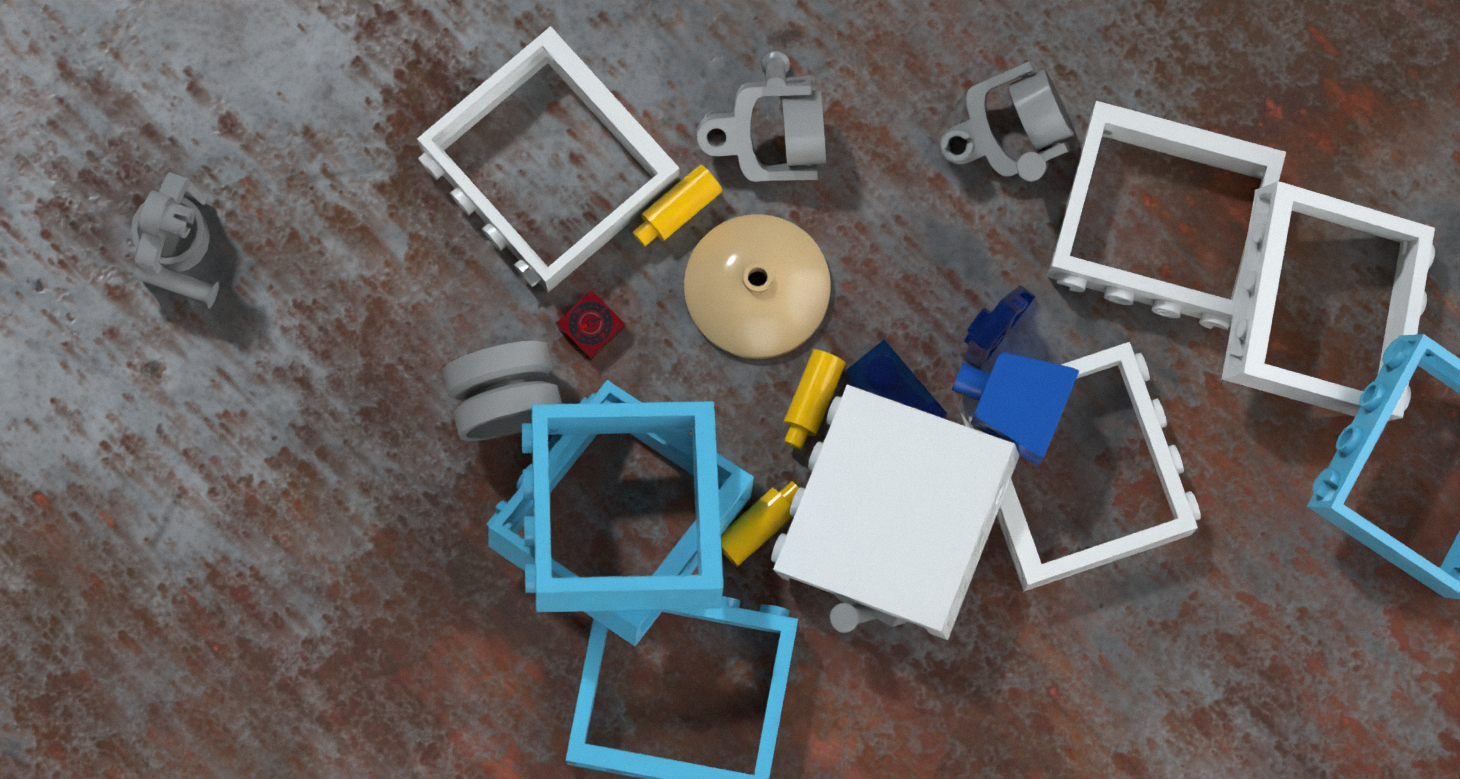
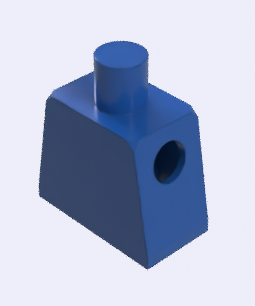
(1018, 400)

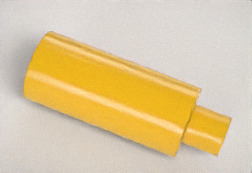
(677, 206)
(812, 397)
(758, 524)

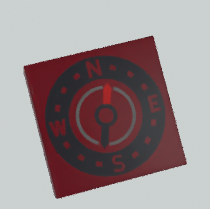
(590, 324)

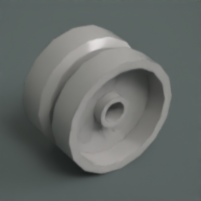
(499, 388)

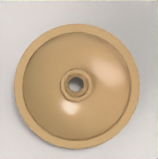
(752, 318)

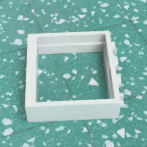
(552, 50)
(1172, 139)
(1261, 278)
(1166, 461)

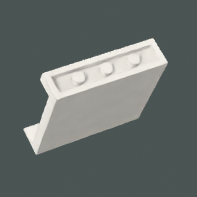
(896, 509)

